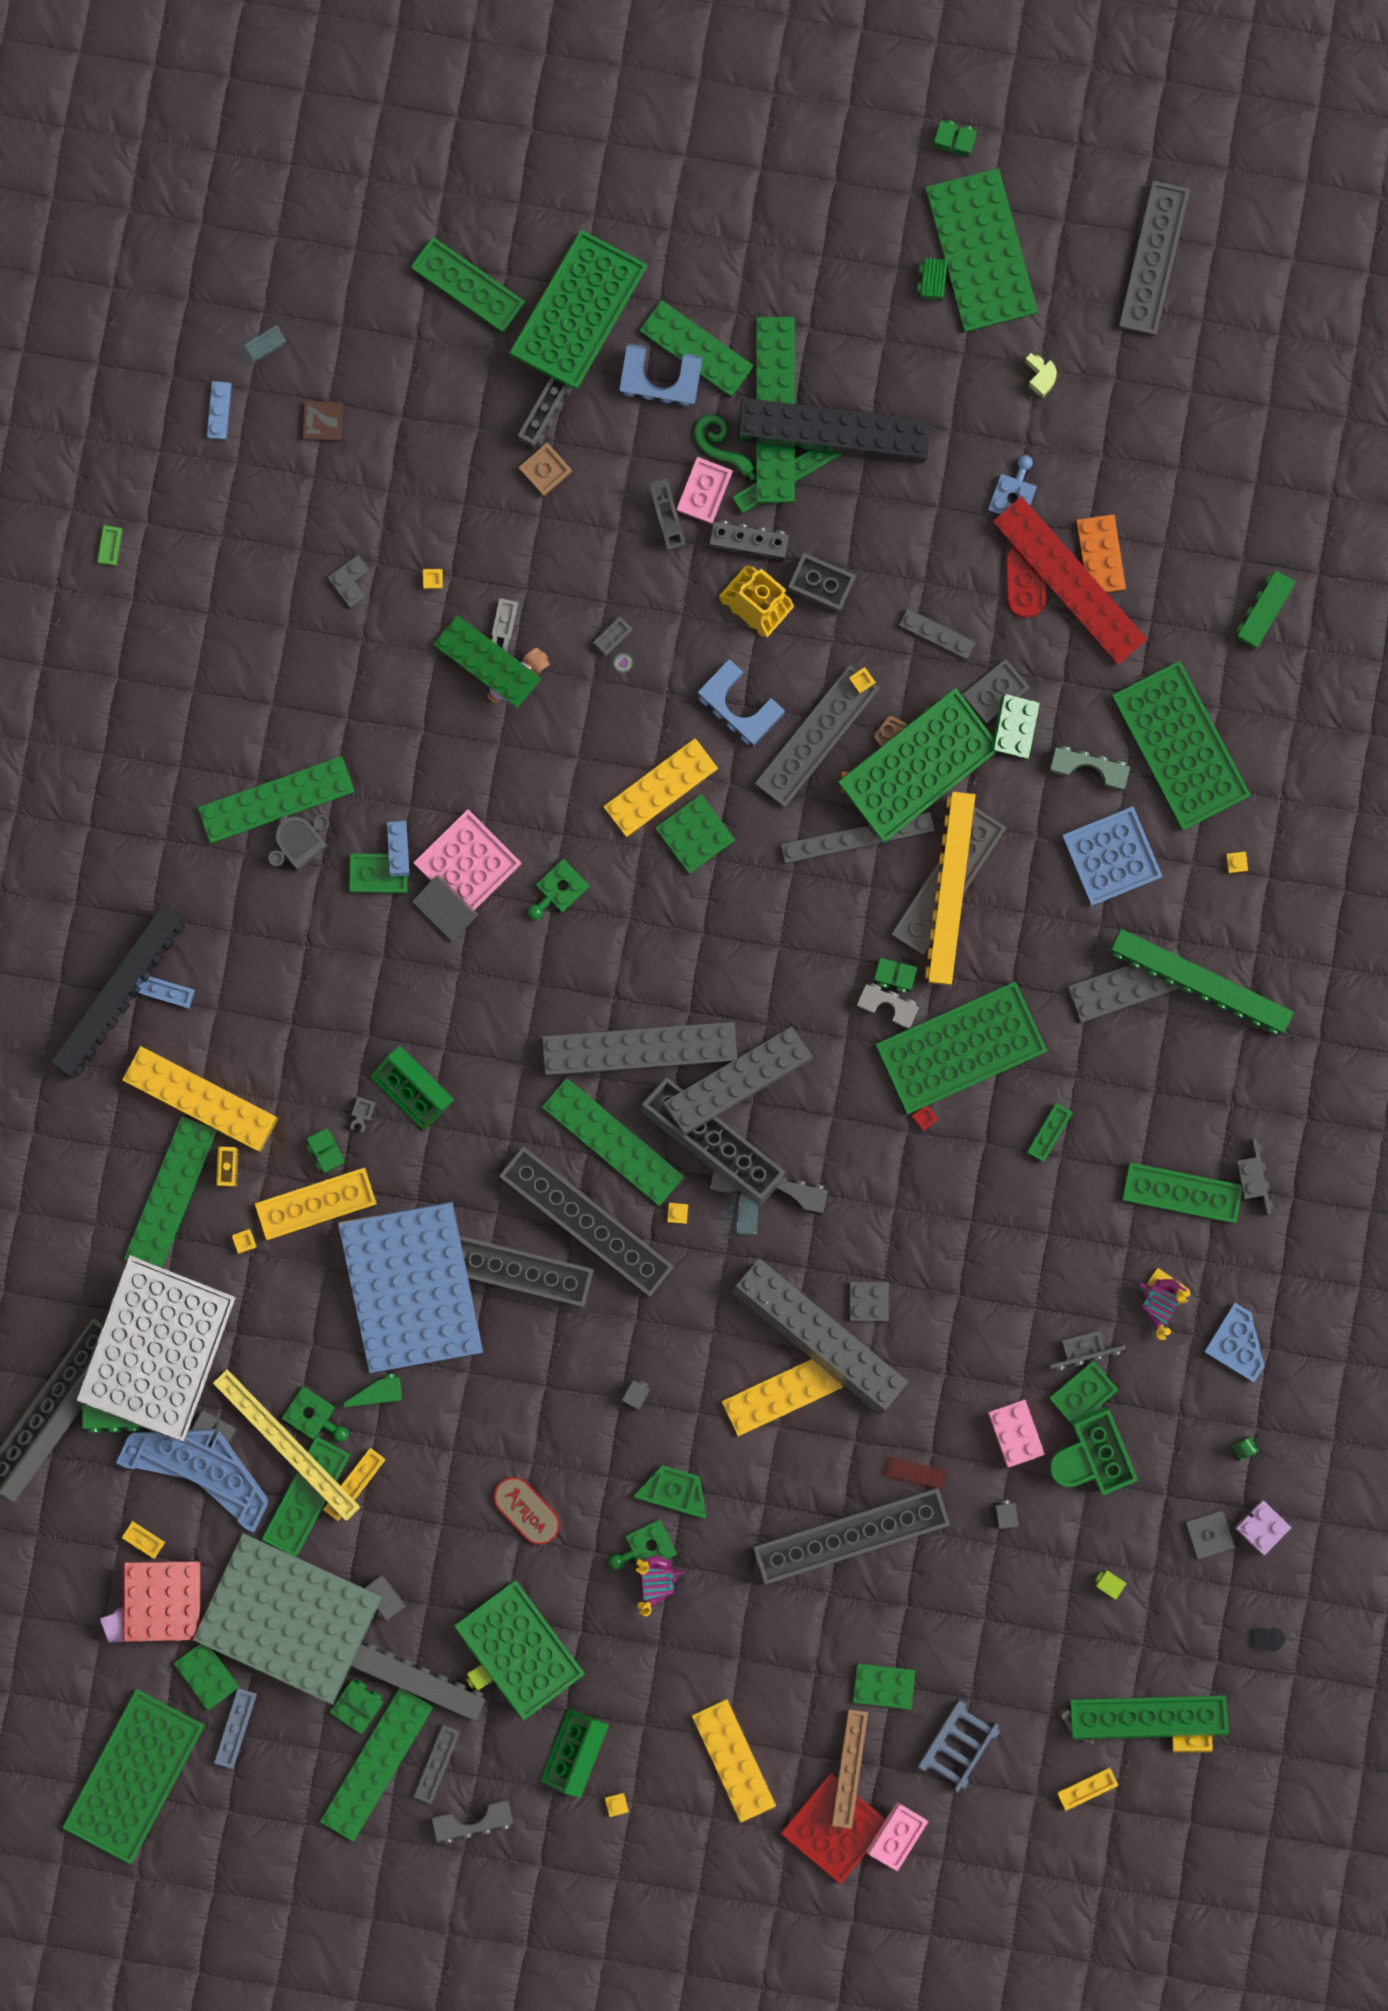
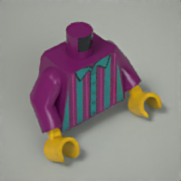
(1162, 1302)
(656, 1581)

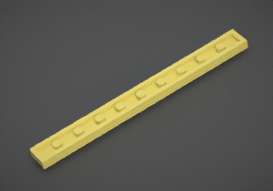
(287, 1445)

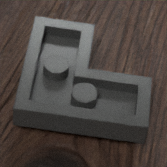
(345, 579)

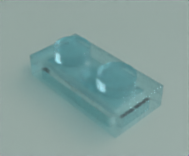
(265, 343)
(747, 1216)

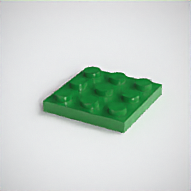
(695, 834)

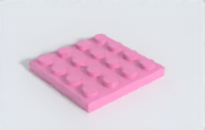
(469, 860)

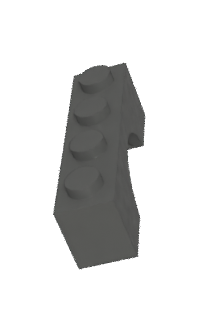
(449, 1827)

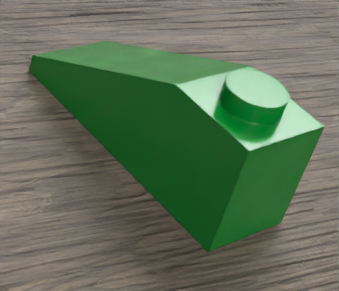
(382, 1391)

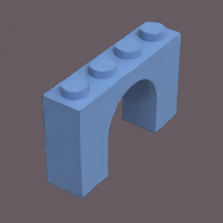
(635, 382)
(749, 728)

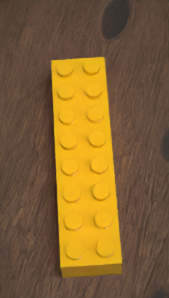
(200, 1099)

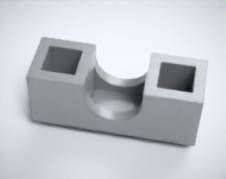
(904, 1010)

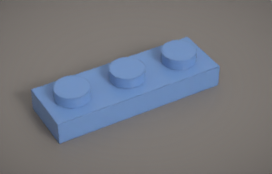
(219, 410)
(398, 848)
(167, 992)

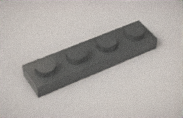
(937, 634)

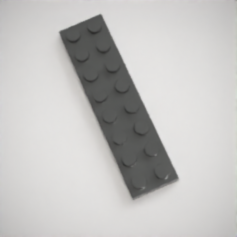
(1154, 258)
(815, 739)
(917, 922)
(737, 1081)

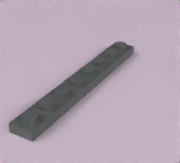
(851, 840)

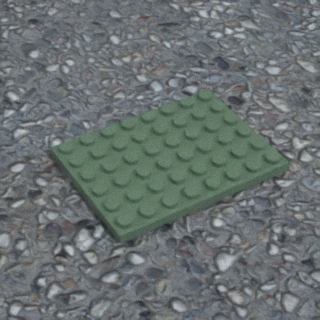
(287, 1618)

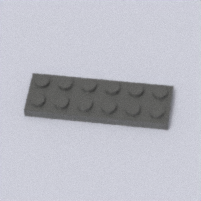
(1116, 991)

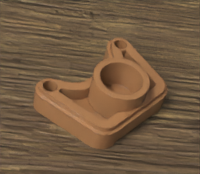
(888, 729)

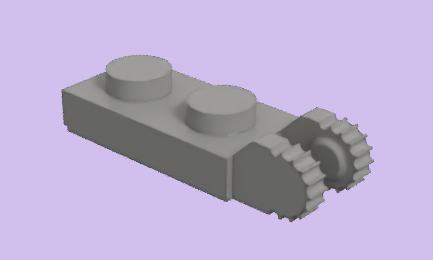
(504, 621)

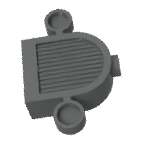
(299, 841)

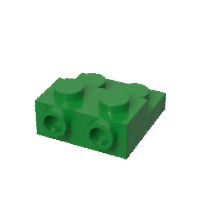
(357, 1706)

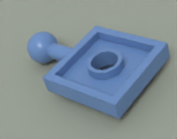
(1008, 485)

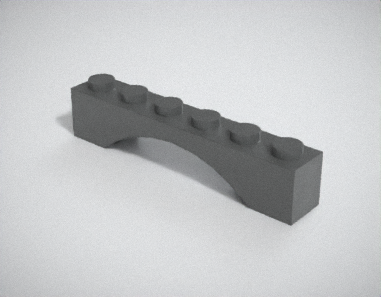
(808, 1197)

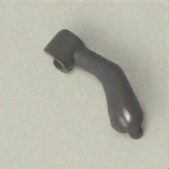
(1065, 1714)

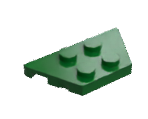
(674, 1490)

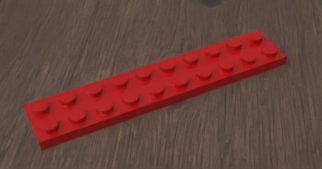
(1070, 580)

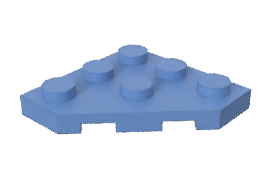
(1237, 1344)

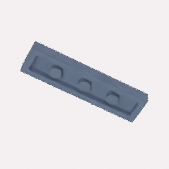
(235, 1728)

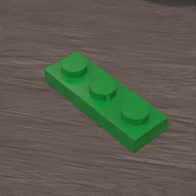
(1049, 1132)

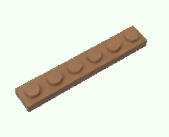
(849, 1769)

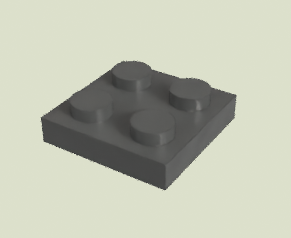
(869, 1301)

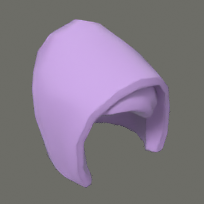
(113, 1626)

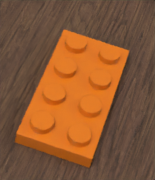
(1101, 551)

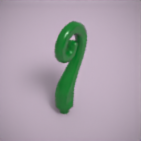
(743, 464)

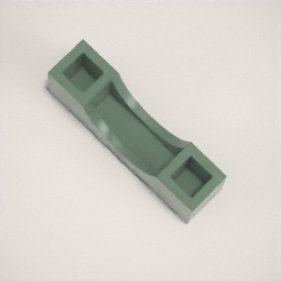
(1113, 774)

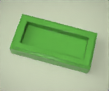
(110, 545)

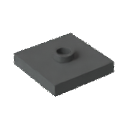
(1210, 1534)

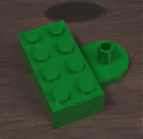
(1095, 1456)

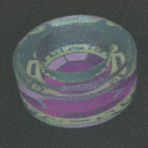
(623, 662)

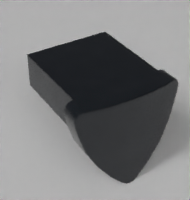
(1269, 1638)

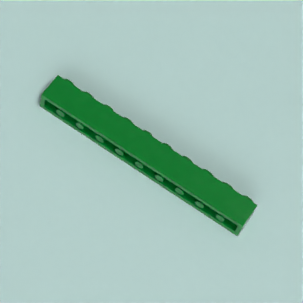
(1201, 982)

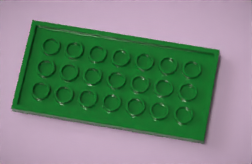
(981, 250)
(578, 310)
(1181, 745)
(918, 765)
(961, 1048)
(133, 1776)

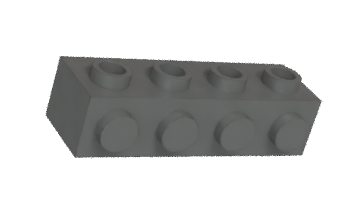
(543, 413)
(748, 540)

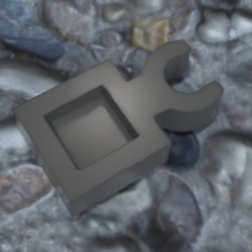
(363, 1111)

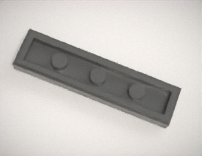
(436, 1764)

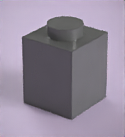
(636, 1393)
(1006, 1514)

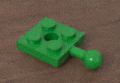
(559, 898)
(313, 1425)
(637, 1542)

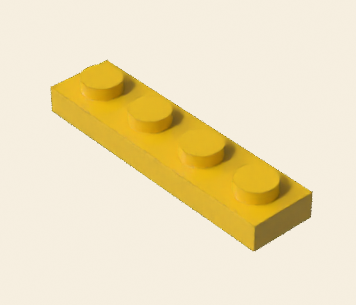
(359, 1478)

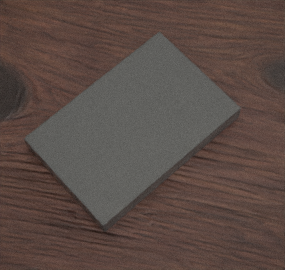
(987, 693)
(445, 908)

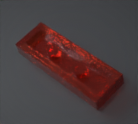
(916, 1472)

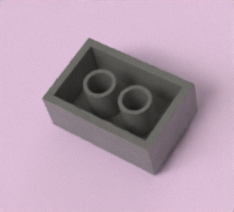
(821, 583)

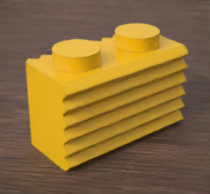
(227, 1166)

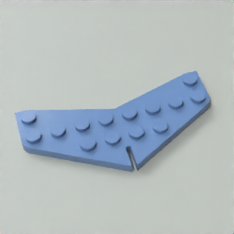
(212, 1467)

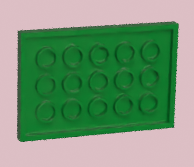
(519, 1650)

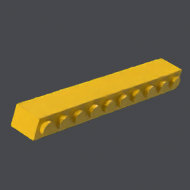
(951, 888)

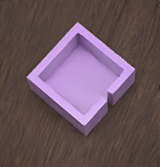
(1263, 1528)

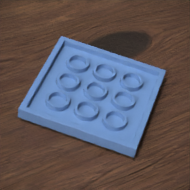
(1112, 856)

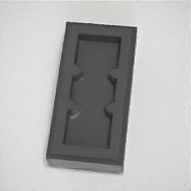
(612, 636)

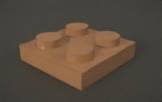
(545, 469)

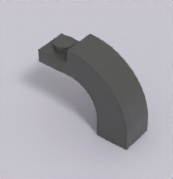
(667, 514)

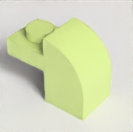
(1045, 377)

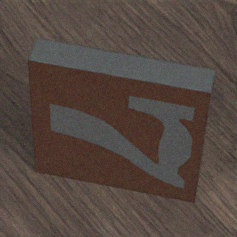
(323, 421)

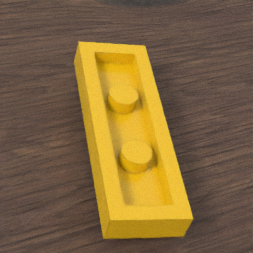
(1087, 1789)

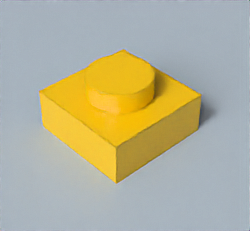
(432, 578)
(862, 680)
(1237, 862)
(677, 1213)
(244, 1241)
(616, 1804)

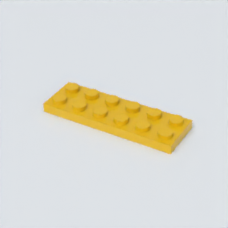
(660, 787)
(315, 1204)
(779, 1396)
(734, 1760)

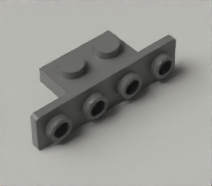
(1253, 1178)
(1083, 1348)

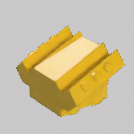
(757, 600)

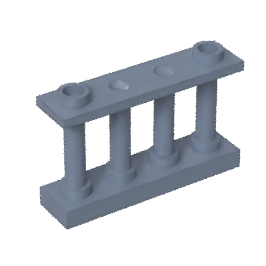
(939, 1744)

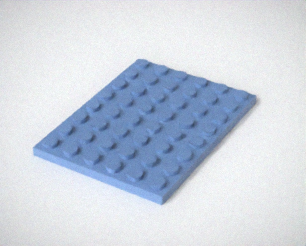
(410, 1287)

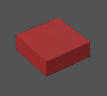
(924, 1118)

